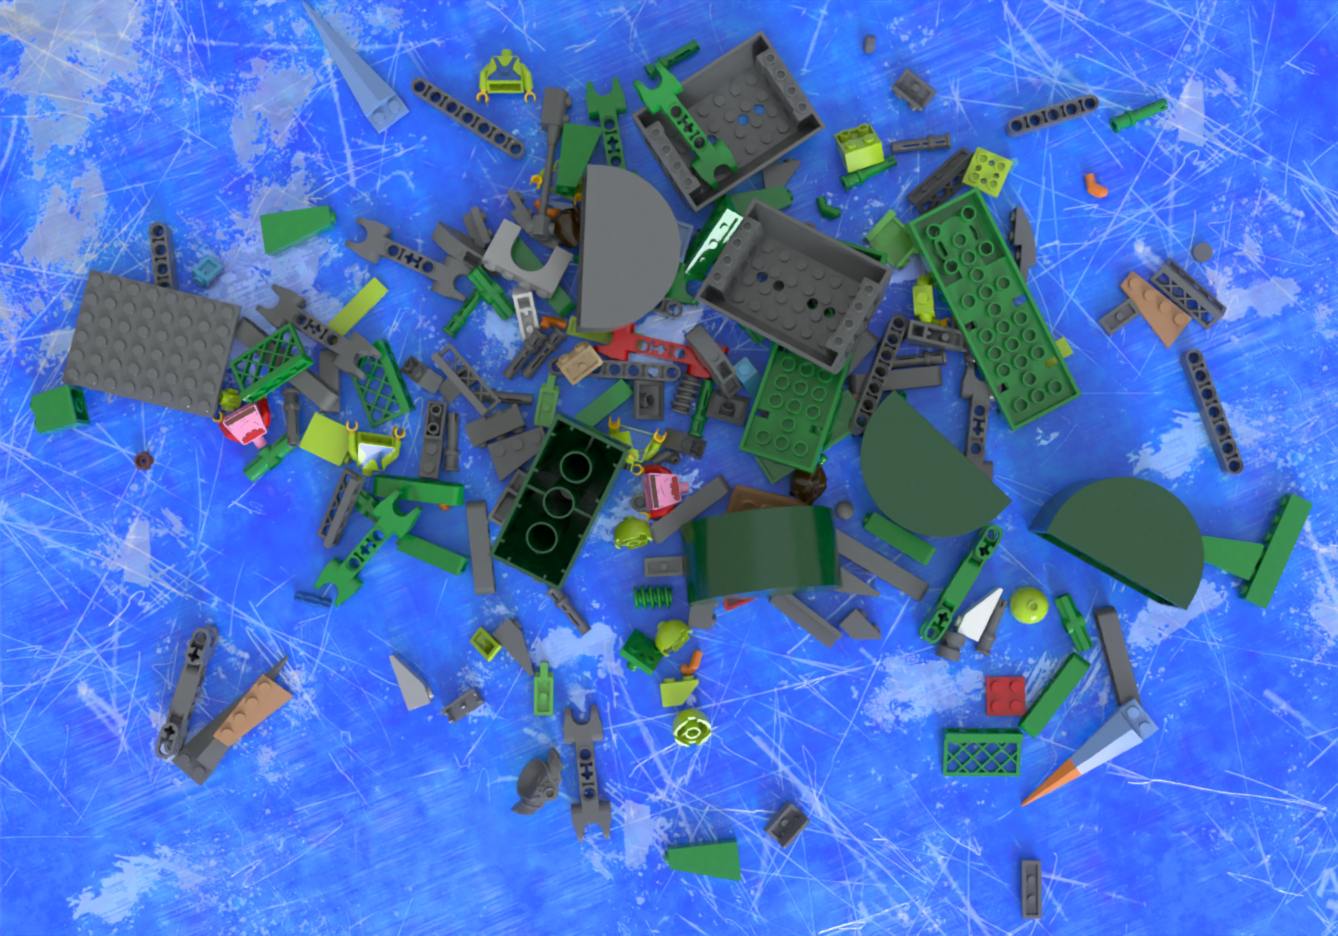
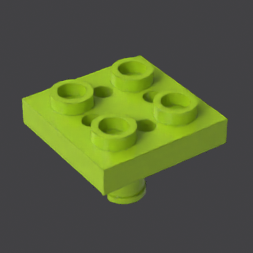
(986, 173)

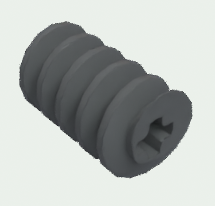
(685, 395)

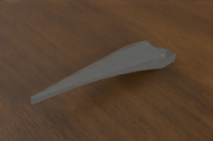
(204, 752)

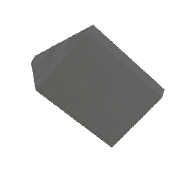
(648, 400)
(727, 410)

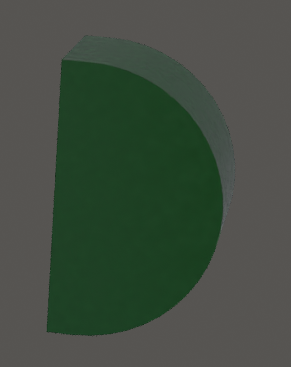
(922, 476)
(560, 500)
(1129, 533)
(760, 554)

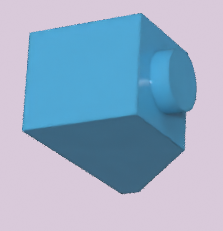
(748, 377)

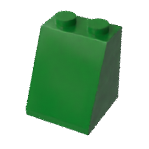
(59, 409)

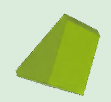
(485, 643)

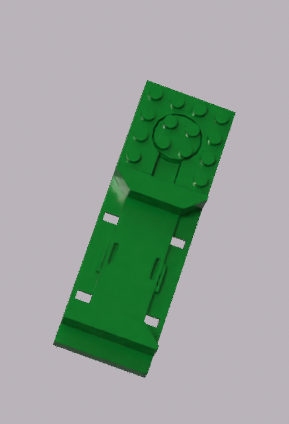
(978, 285)
(797, 398)

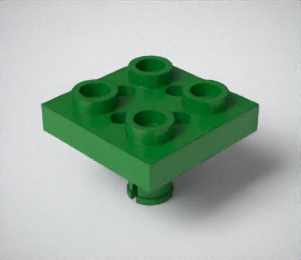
(641, 653)

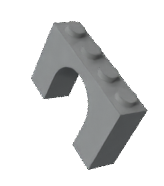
(542, 281)

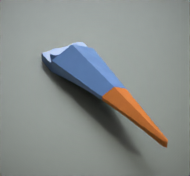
(1119, 733)

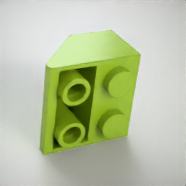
(859, 147)

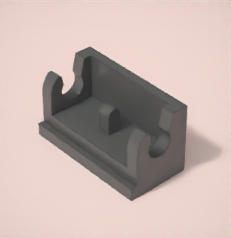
(463, 705)

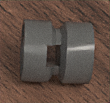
(950, 646)

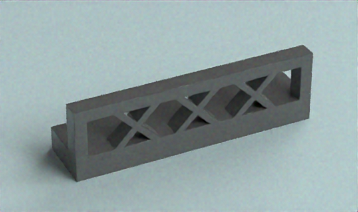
(939, 179)
(1191, 287)
(459, 383)
(344, 507)
(806, 619)

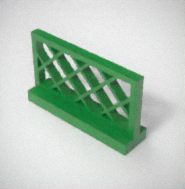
(712, 238)
(275, 377)
(395, 380)
(984, 736)

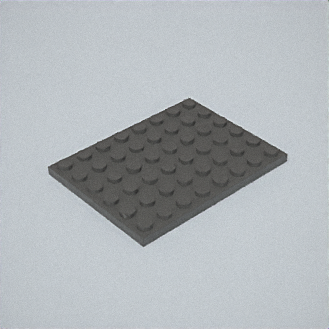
(152, 344)

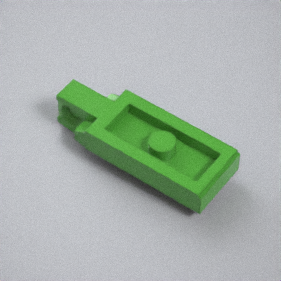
(547, 402)
(544, 690)

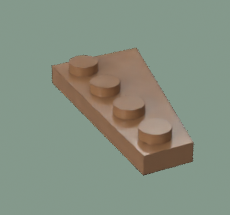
(1159, 312)
(748, 498)
(256, 705)

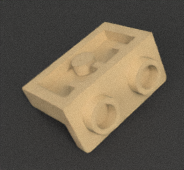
(579, 362)

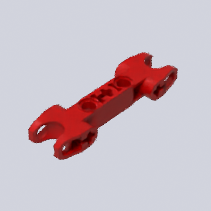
(626, 342)

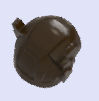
(568, 226)
(808, 486)

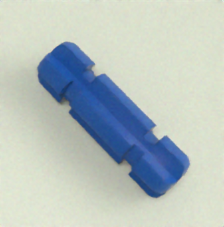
(313, 600)

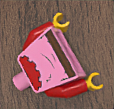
(247, 423)
(661, 490)

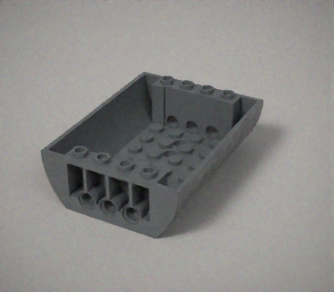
(715, 99)
(811, 269)

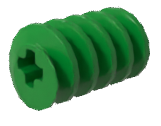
(652, 597)

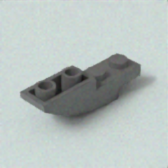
(521, 216)
(1022, 237)
(460, 247)
(714, 360)
(433, 440)

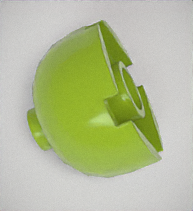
(632, 533)
(1028, 604)
(671, 636)
(691, 727)

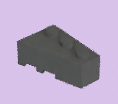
(496, 426)
(515, 451)

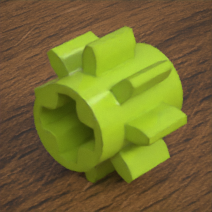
(229, 399)

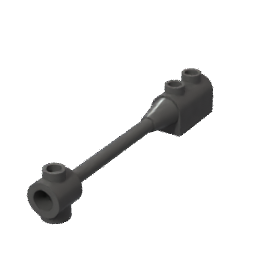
(552, 120)

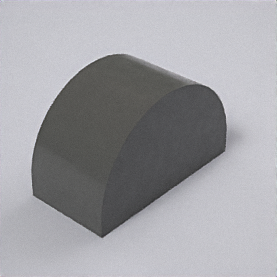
(624, 249)

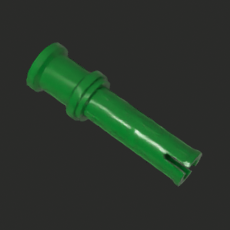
(671, 59)
(1130, 117)
(860, 175)
(459, 319)
(699, 418)

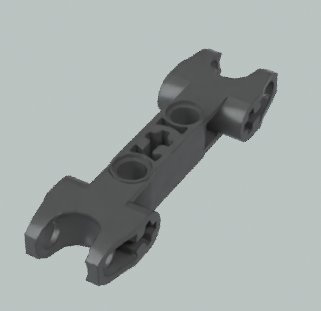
(379, 244)
(347, 351)
(980, 395)
(187, 691)
(591, 808)

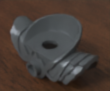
(538, 783)

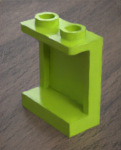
(327, 440)

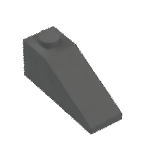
(932, 336)
(853, 585)
(514, 641)

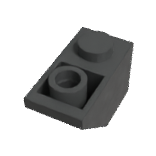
(779, 174)
(422, 374)
(450, 391)
(684, 443)
(702, 616)
(858, 627)

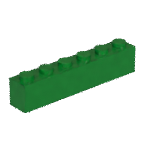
(1278, 543)

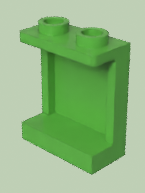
(891, 238)

